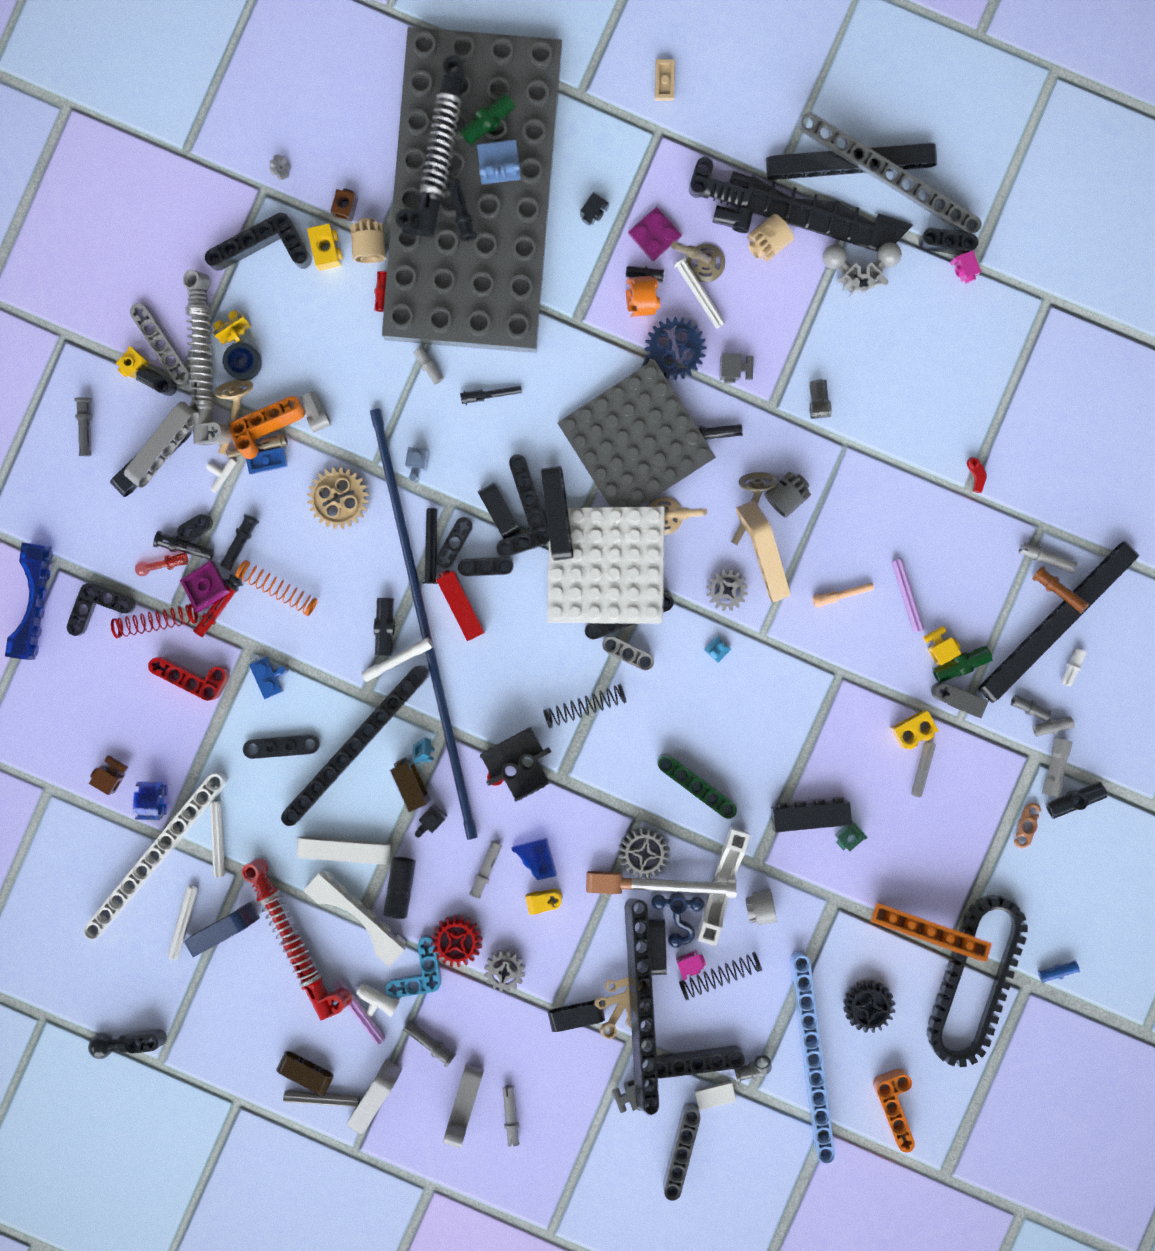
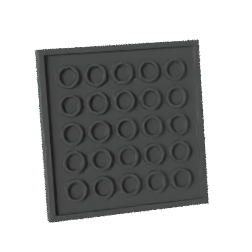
(636, 439)

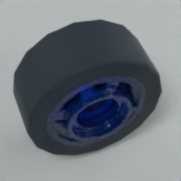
(234, 354)

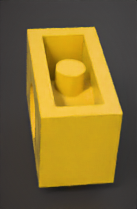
(318, 237)

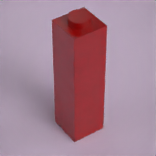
(460, 605)

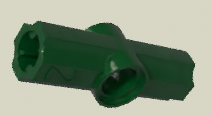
(487, 119)
(962, 664)

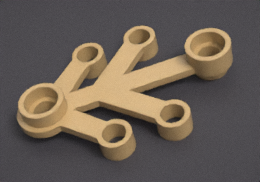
(623, 1001)

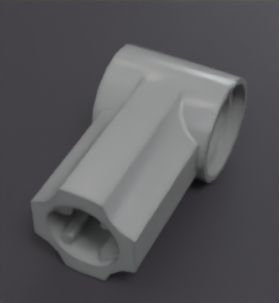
(317, 417)

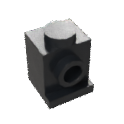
(593, 209)

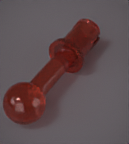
(143, 569)

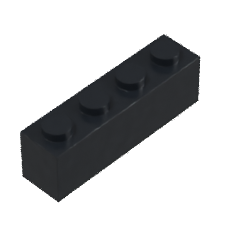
(811, 815)

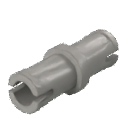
(428, 365)
(1053, 726)

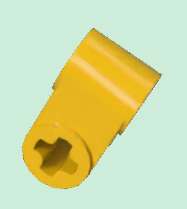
(540, 901)

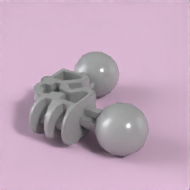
(835, 258)

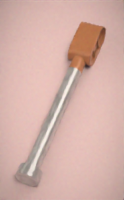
(613, 883)

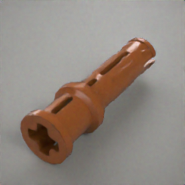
(1052, 584)

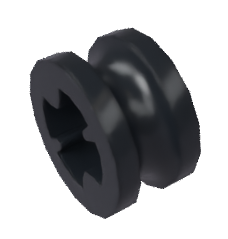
(233, 582)

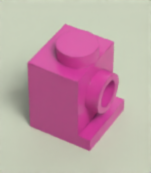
(966, 267)
(690, 963)

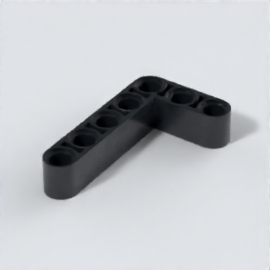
(260, 242)
(529, 511)

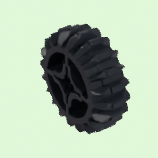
(868, 1021)

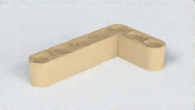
(765, 550)

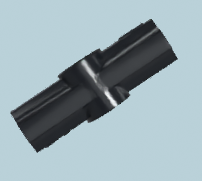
(384, 626)
(1087, 796)

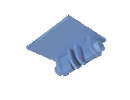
(498, 162)

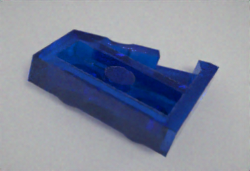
(537, 857)

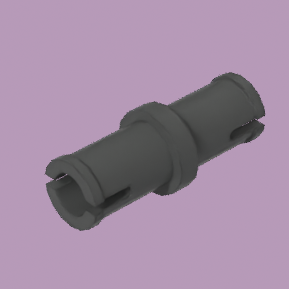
(1030, 707)

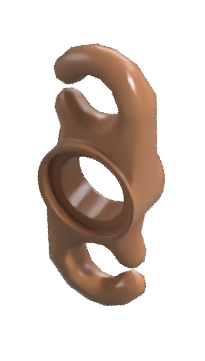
(1030, 833)

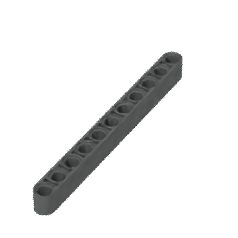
(880, 173)

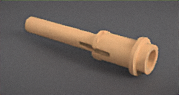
(833, 596)

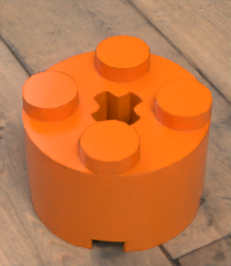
(641, 296)

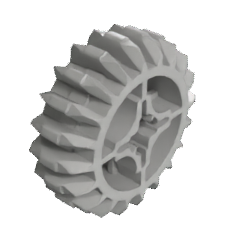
(636, 851)

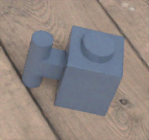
(416, 461)

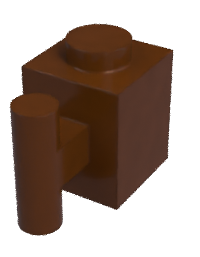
(106, 778)

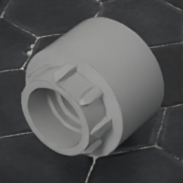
(761, 908)

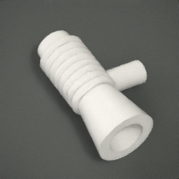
(377, 999)

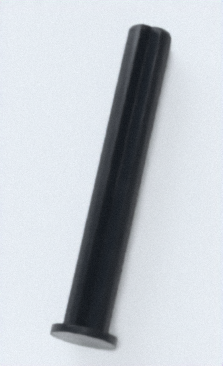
(431, 546)

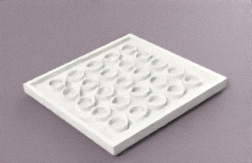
(613, 568)

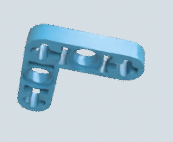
(421, 979)

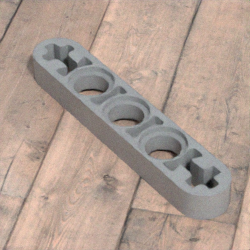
(154, 337)

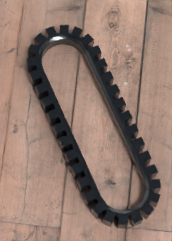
(996, 993)

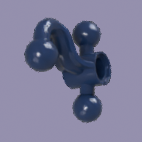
(696, 904)

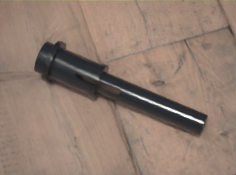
(480, 395)

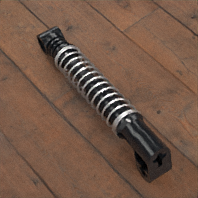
(431, 190)

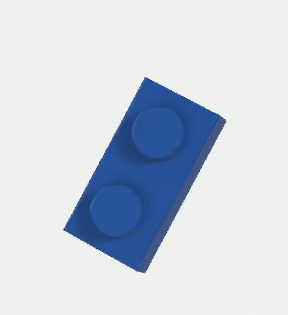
(267, 461)

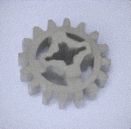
(734, 585)
(497, 969)

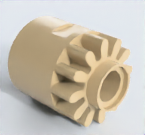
(770, 238)
(368, 241)

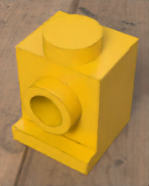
(137, 362)

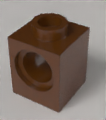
(345, 213)

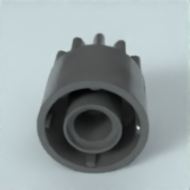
(788, 494)

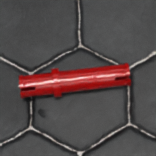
(200, 629)

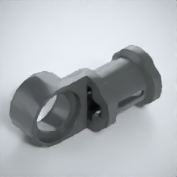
(752, 1070)

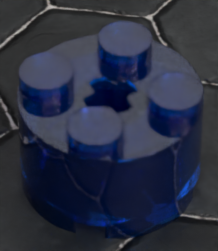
(149, 800)

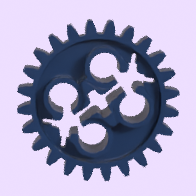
(692, 344)

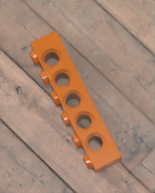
(931, 932)

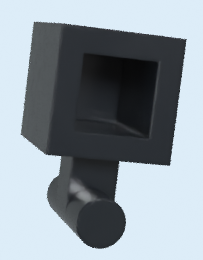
(430, 820)

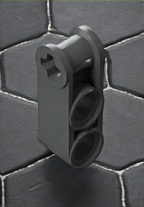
(960, 699)

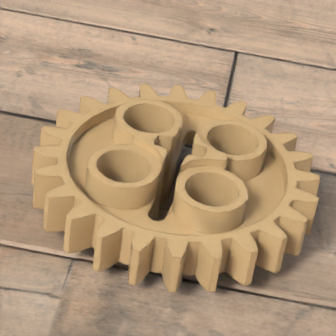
(332, 482)

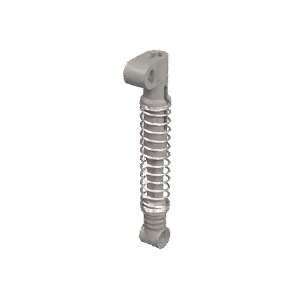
(202, 402)

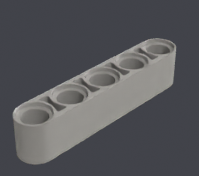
(161, 444)

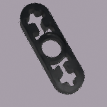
(451, 535)

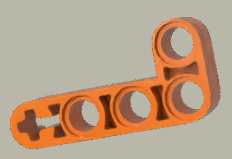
(262, 422)
(895, 1112)

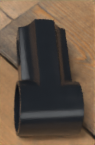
(737, 219)
(155, 381)

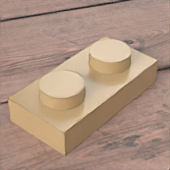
(664, 79)

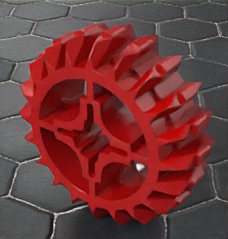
(451, 935)

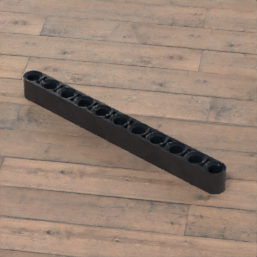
(1057, 623)
(347, 750)
(645, 1014)

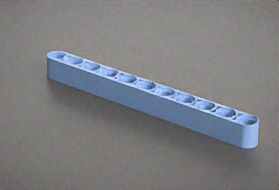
(816, 1065)

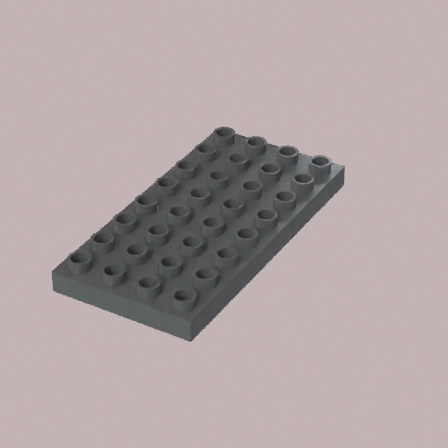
(488, 287)

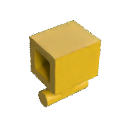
(943, 649)

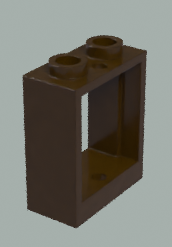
(410, 784)

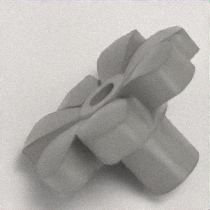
(279, 167)

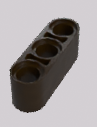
(305, 1072)

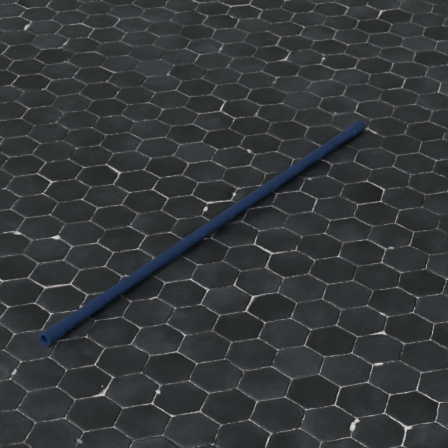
(378, 425)

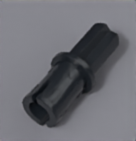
(632, 271)

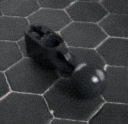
(102, 1045)

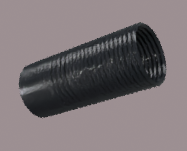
(400, 887)

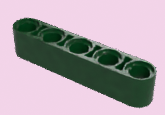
(701, 794)

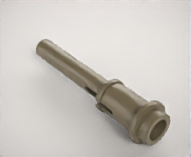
(266, 444)

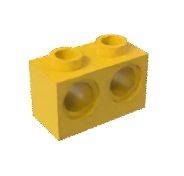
(913, 725)

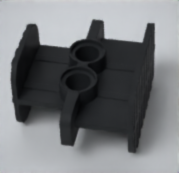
(510, 753)

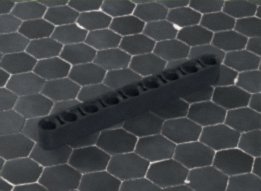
(829, 163)

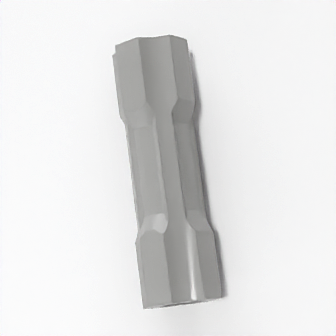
(1054, 780)

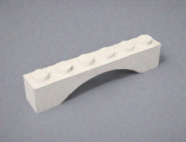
(728, 864)
(326, 891)

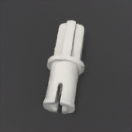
(1073, 667)

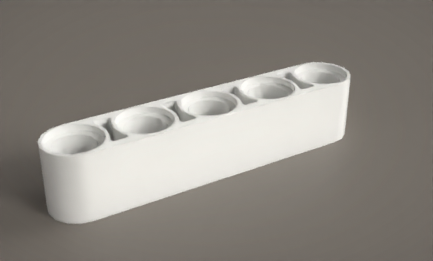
(343, 850)

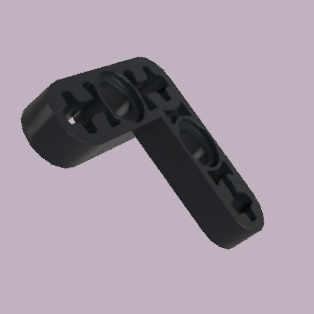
(91, 601)

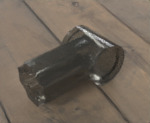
(820, 405)

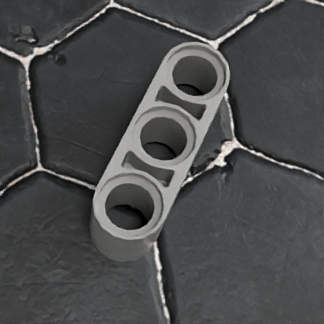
(637, 653)

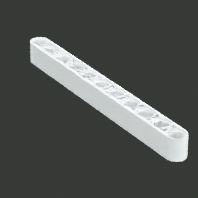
(147, 860)

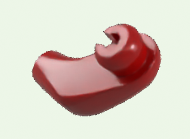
(978, 473)

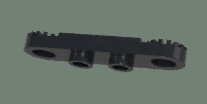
(281, 746)

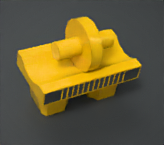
(232, 329)

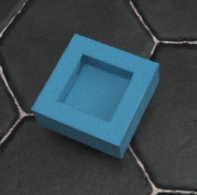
(717, 649)
(422, 751)

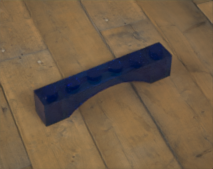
(24, 640)

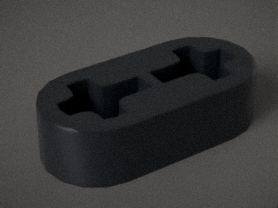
(192, 523)

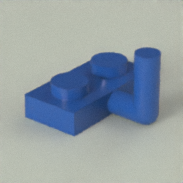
(267, 677)

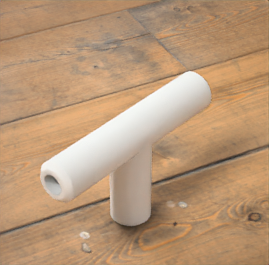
(222, 474)

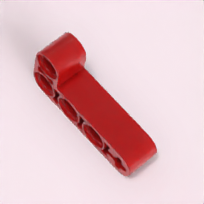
(186, 675)

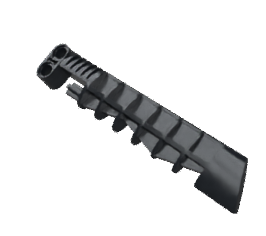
(815, 215)

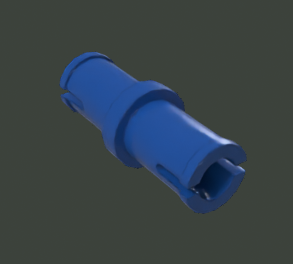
(1059, 971)

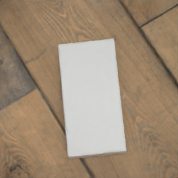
(715, 1095)

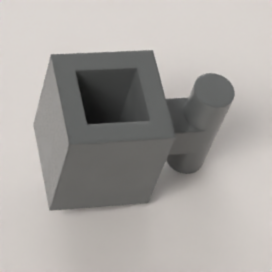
(732, 367)
(629, 1096)

